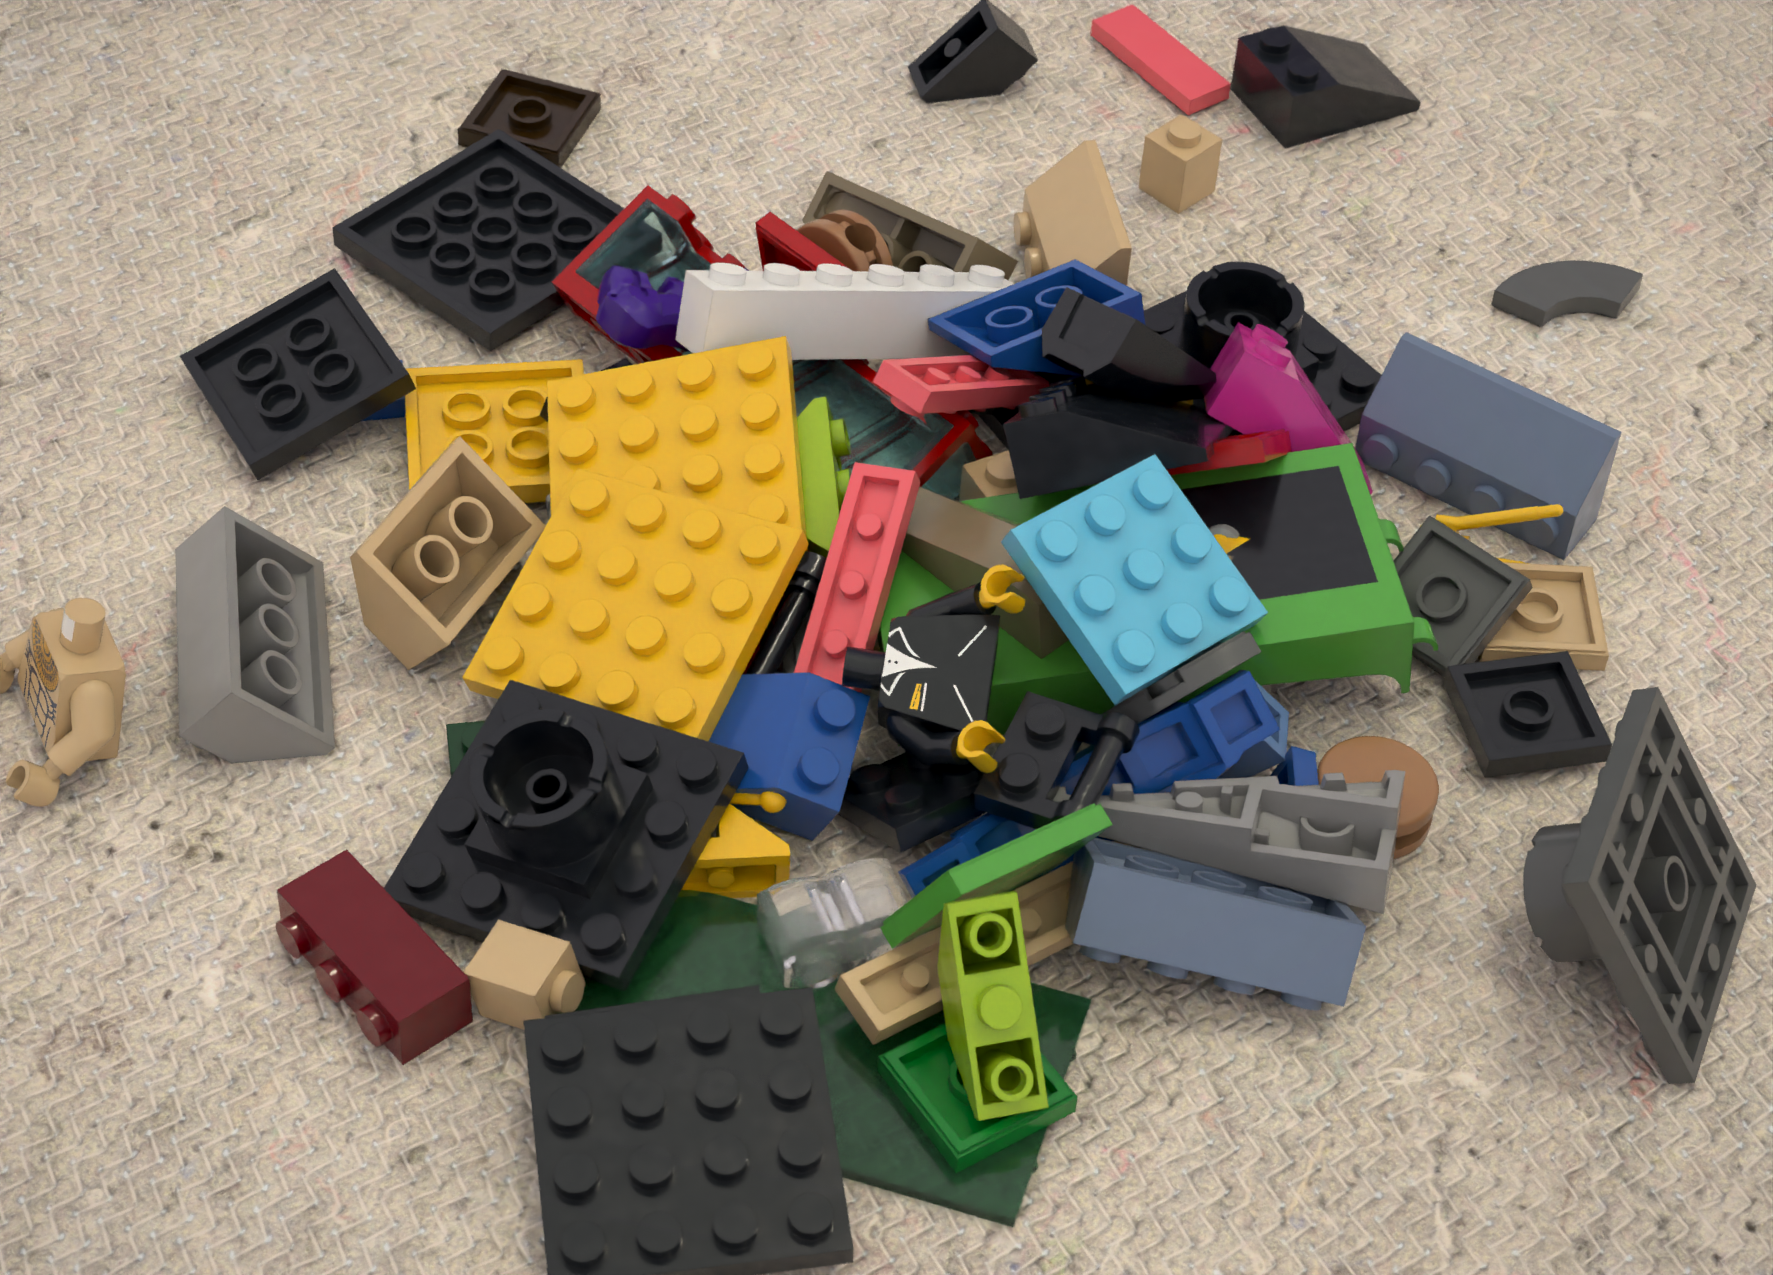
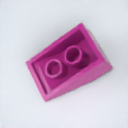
(1267, 390)

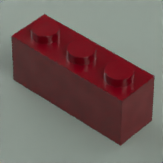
(373, 957)

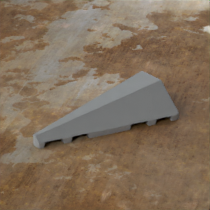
(1306, 838)

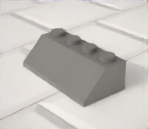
(251, 644)

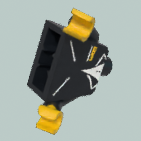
(940, 673)

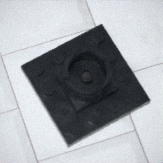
(1256, 294)
(568, 829)

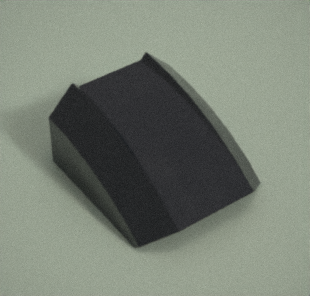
(1120, 352)

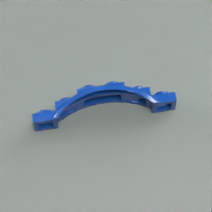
(1175, 744)

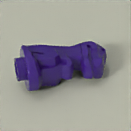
(636, 312)

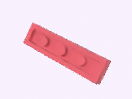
(954, 384)
(858, 568)

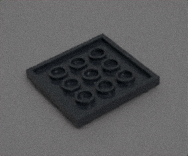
(481, 236)
(687, 1139)

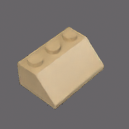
(1072, 217)
(440, 554)

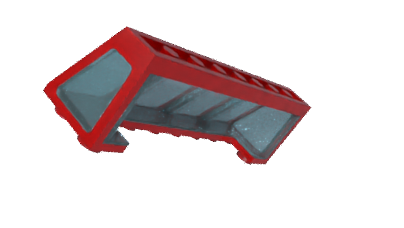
(661, 241)

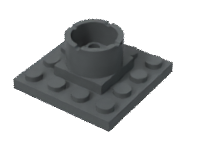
(1647, 887)

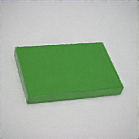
(997, 871)

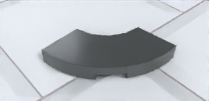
(1567, 288)
(1188, 678)

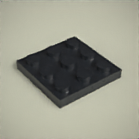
(297, 373)

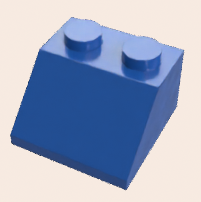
(797, 743)

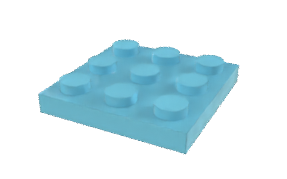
(1134, 578)

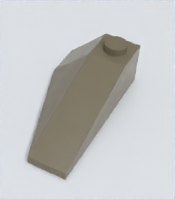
(909, 234)
(960, 546)

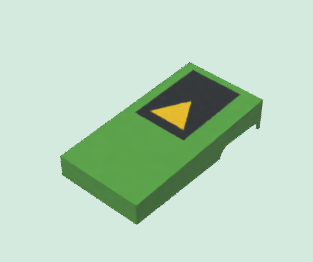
(1302, 546)

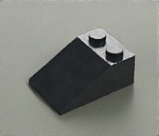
(1314, 84)

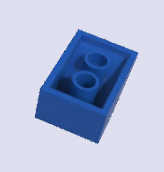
(1008, 323)

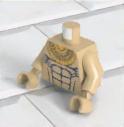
(72, 691)

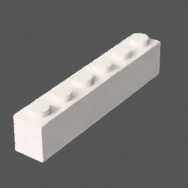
(829, 309)

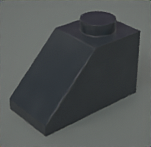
(974, 57)

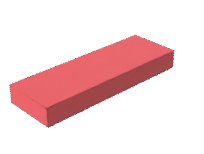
(1160, 59)

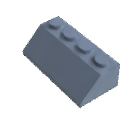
(1486, 443)
(1211, 924)

